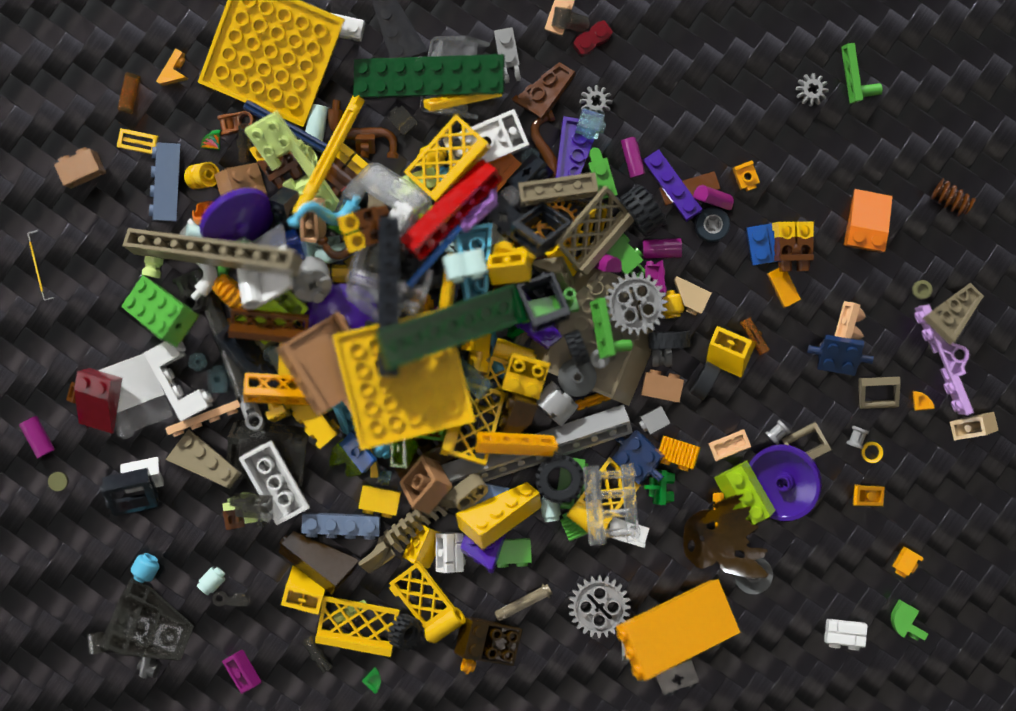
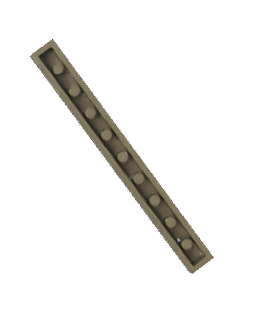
(213, 252)

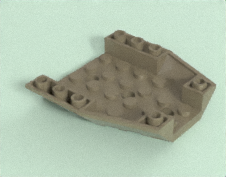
(625, 368)

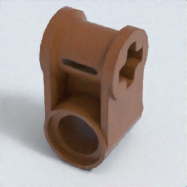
(230, 122)

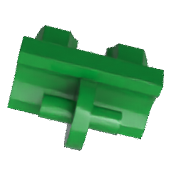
(658, 489)

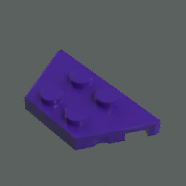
(486, 557)

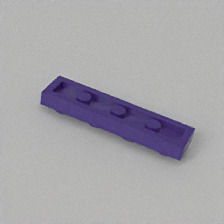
(672, 185)

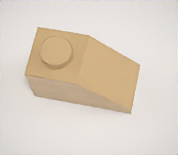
(693, 297)
(974, 426)

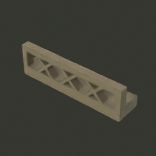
(558, 189)

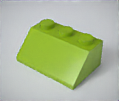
(744, 481)

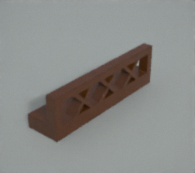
(269, 329)

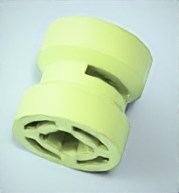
(152, 267)

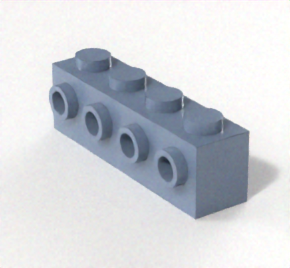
(165, 182)
(341, 524)

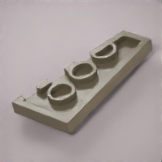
(954, 313)
(203, 460)

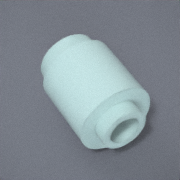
(549, 510)
(211, 580)

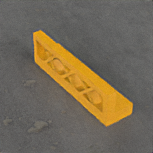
(272, 395)
(516, 444)

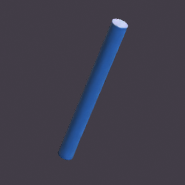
(434, 256)

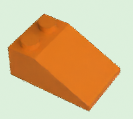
(868, 221)

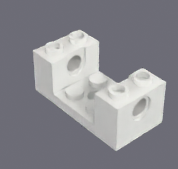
(504, 133)
(184, 407)

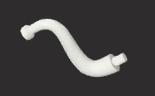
(206, 283)

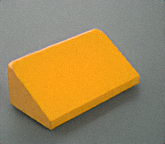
(783, 287)

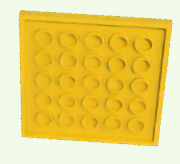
(272, 54)
(420, 401)

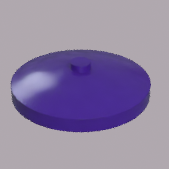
(237, 215)
(335, 302)
(788, 480)

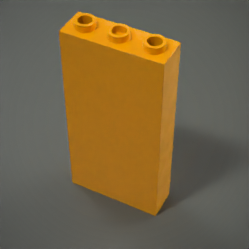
(677, 629)

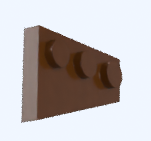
(545, 92)

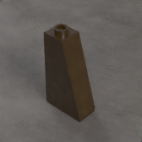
(318, 561)

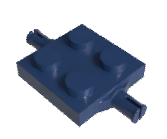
(840, 355)
(642, 454)

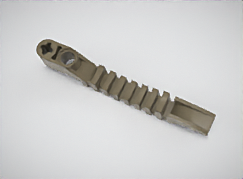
(461, 496)

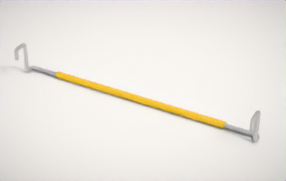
(36, 266)

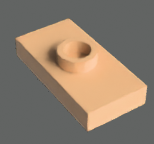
(729, 445)

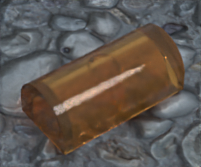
(129, 93)

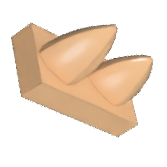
(849, 316)

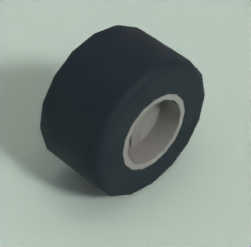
(718, 224)

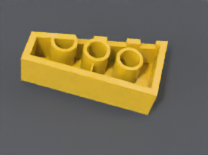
(315, 426)
(499, 514)

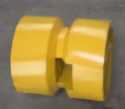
(201, 175)

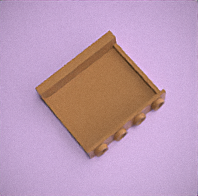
(315, 363)

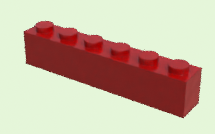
(451, 209)

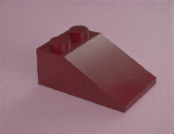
(97, 399)

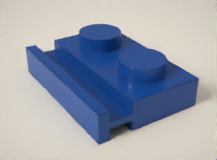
(761, 244)

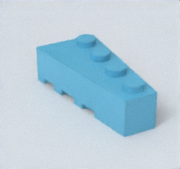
(476, 238)

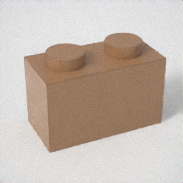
(662, 386)

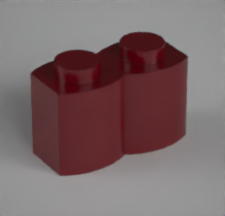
(587, 41)

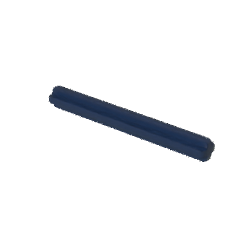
(299, 134)

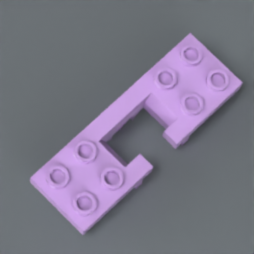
(953, 367)

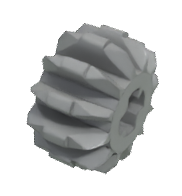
(813, 83)
(593, 94)

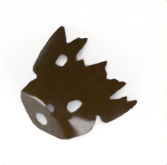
(724, 539)

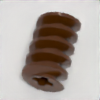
(953, 198)

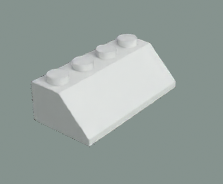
(273, 478)

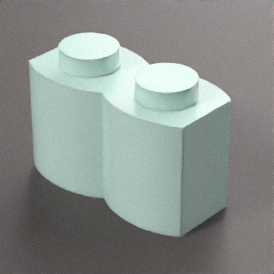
(464, 265)

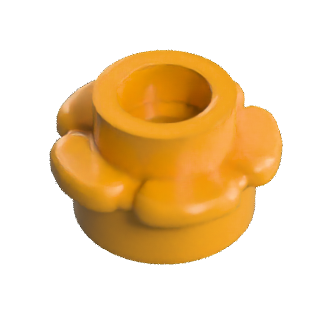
(468, 665)

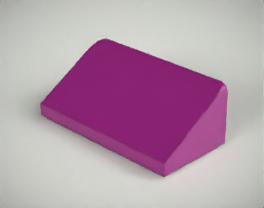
(241, 671)

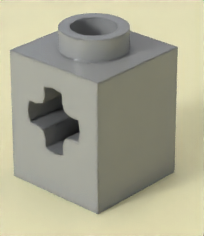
(654, 420)

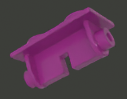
(657, 272)

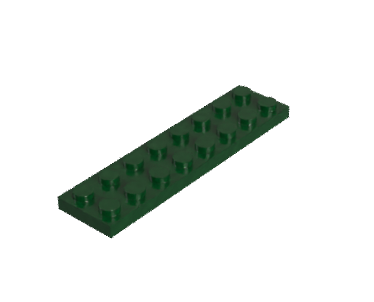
(429, 76)
(450, 326)

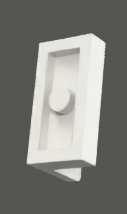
(153, 466)
(617, 523)

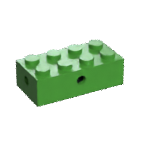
(159, 311)

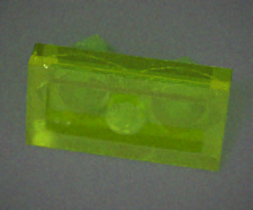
(339, 456)

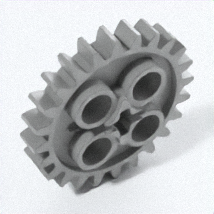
(652, 297)
(586, 618)

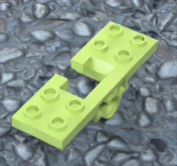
(275, 139)

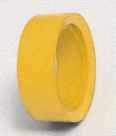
(879, 455)

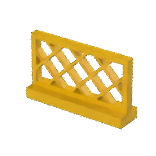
(462, 166)
(451, 434)
(352, 641)

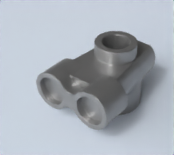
(148, 667)

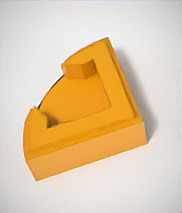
(922, 401)

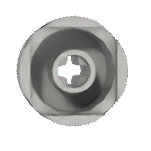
(313, 281)
(556, 404)

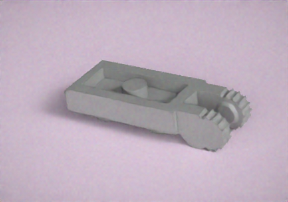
(506, 45)

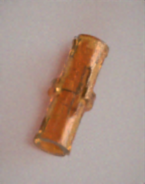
(747, 325)

